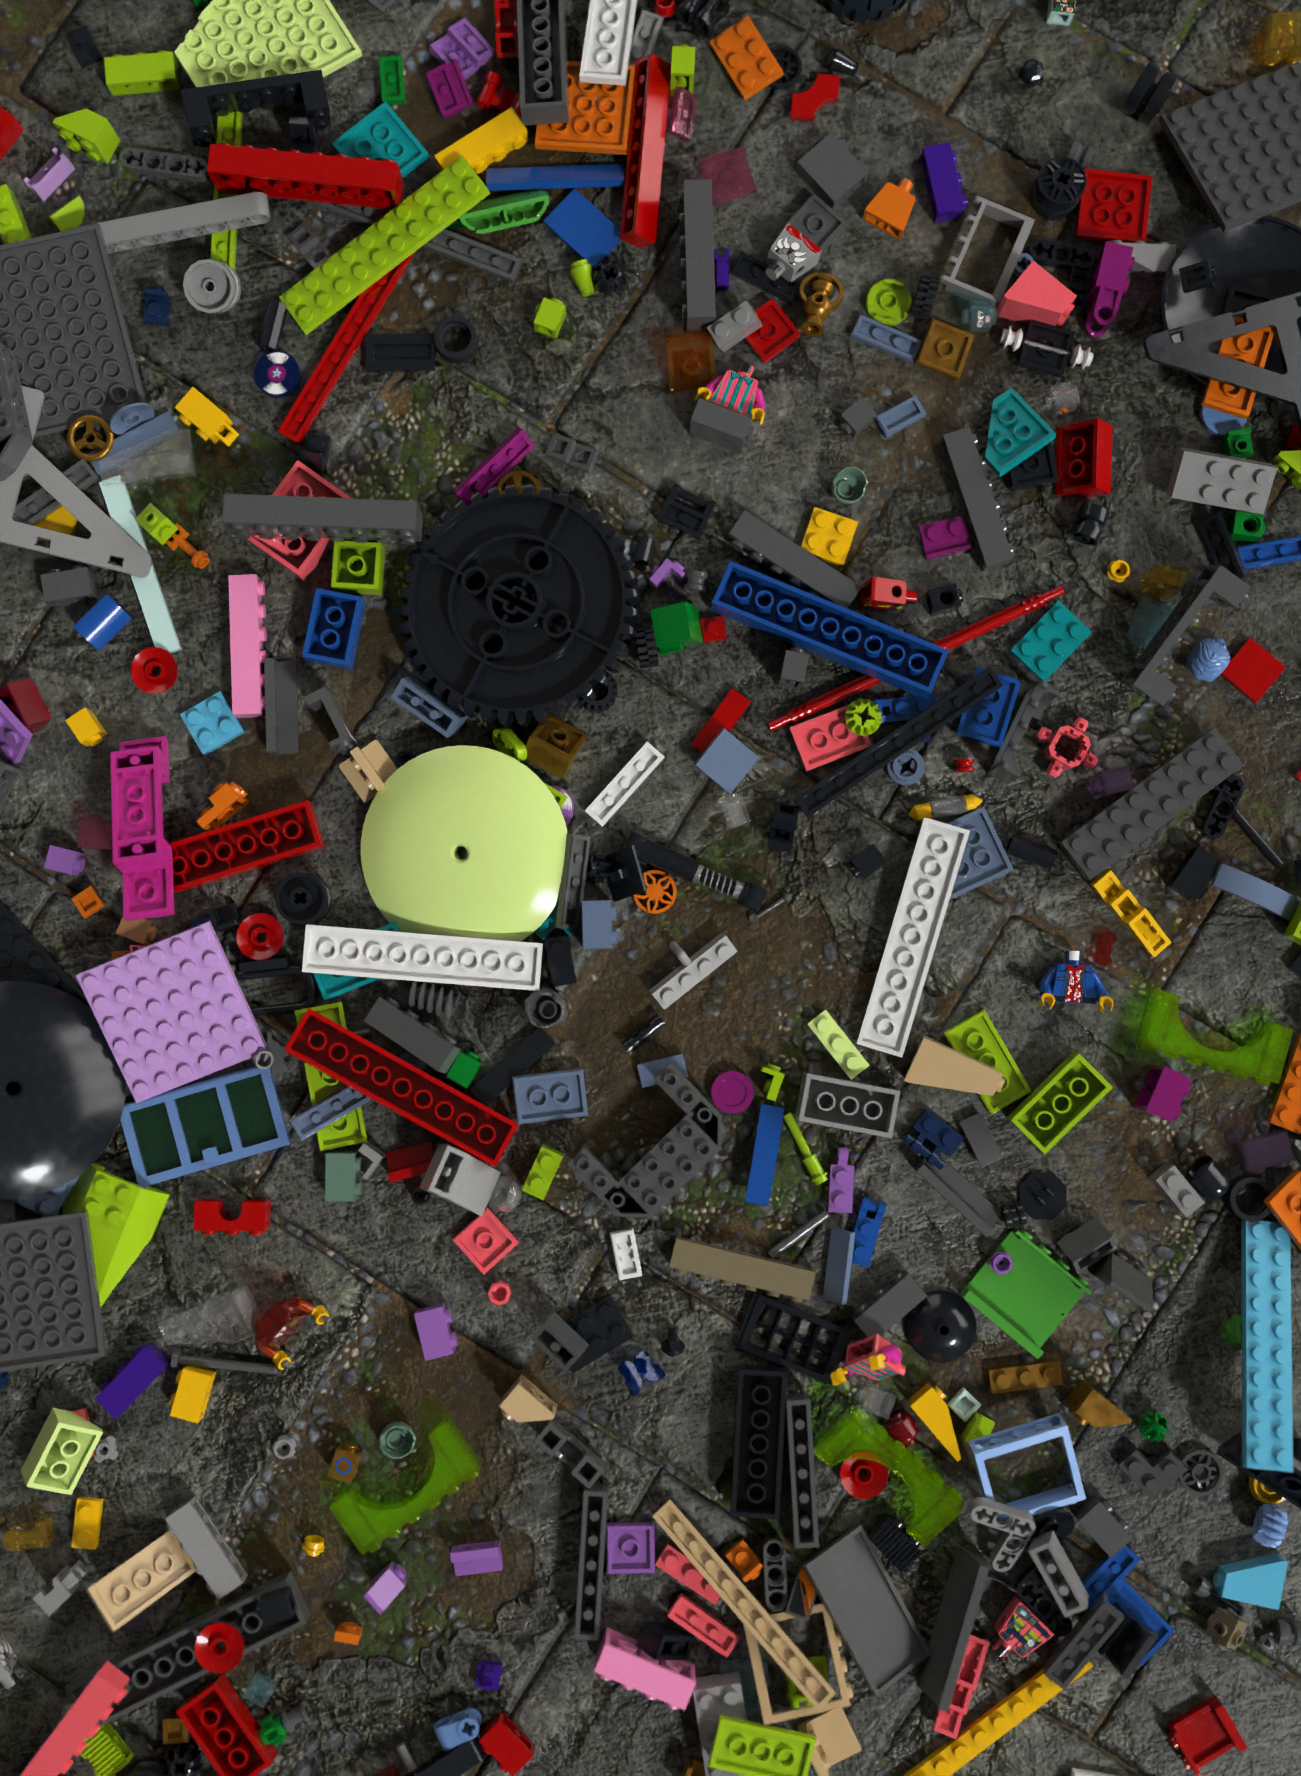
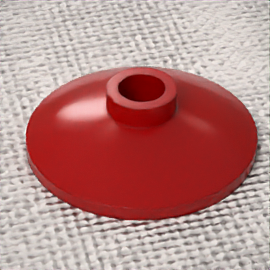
(143, 668)
(248, 935)
(863, 1486)
(214, 1657)

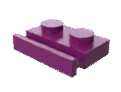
(450, 88)
(944, 537)

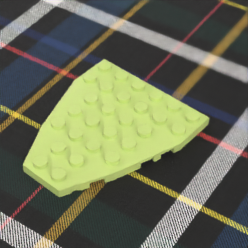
(265, 40)

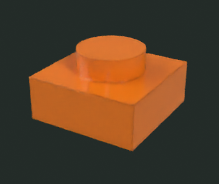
(88, 902)
(348, 1633)

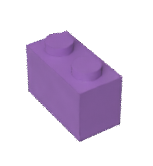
(435, 1331)

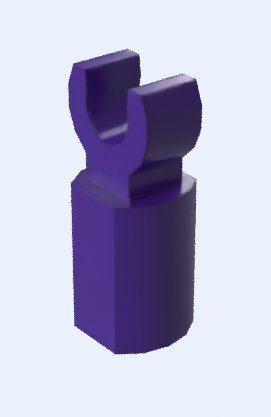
(721, 271)

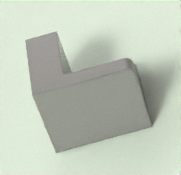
(371, 1159)

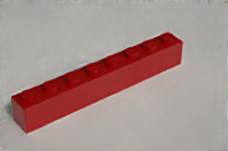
(645, 151)

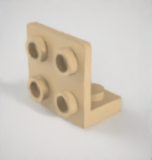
(833, 1739)

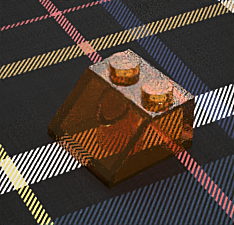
(690, 359)

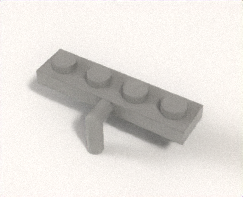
(692, 969)

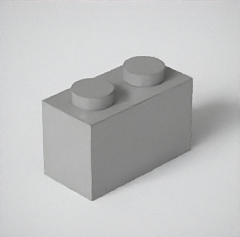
(734, 326)
(1176, 1190)

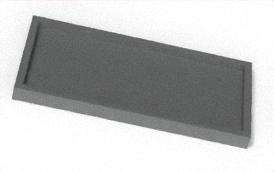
(866, 1609)

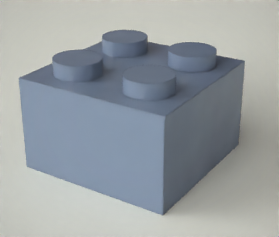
(597, 925)

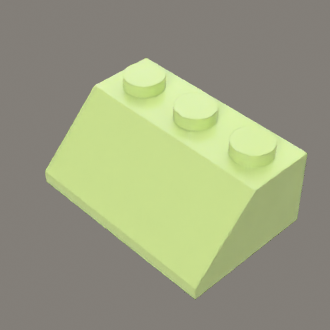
(60, 1452)

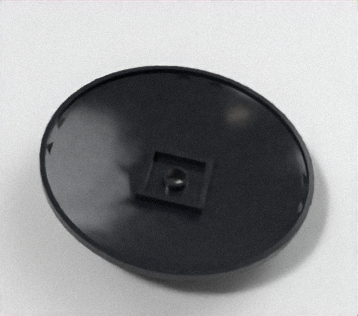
(1252, 267)

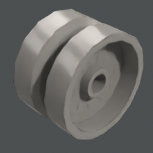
(202, 276)

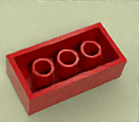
(226, 1729)

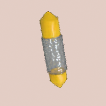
(945, 807)

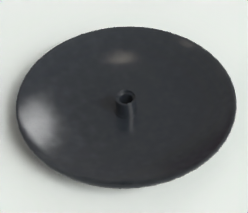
(67, 1093)

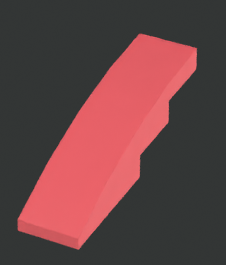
(949, 1722)

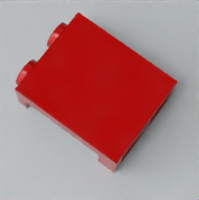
(1204, 1734)

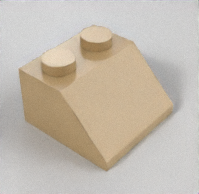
(527, 1402)

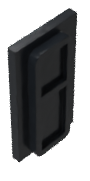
(400, 352)

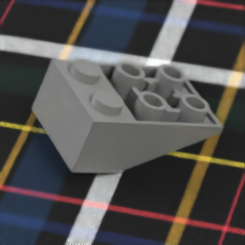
(460, 1179)

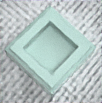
(964, 1404)

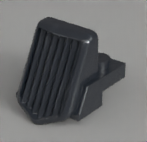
(1128, 1643)

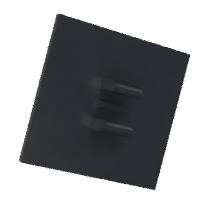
(625, 874)

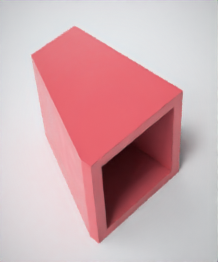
(1037, 297)

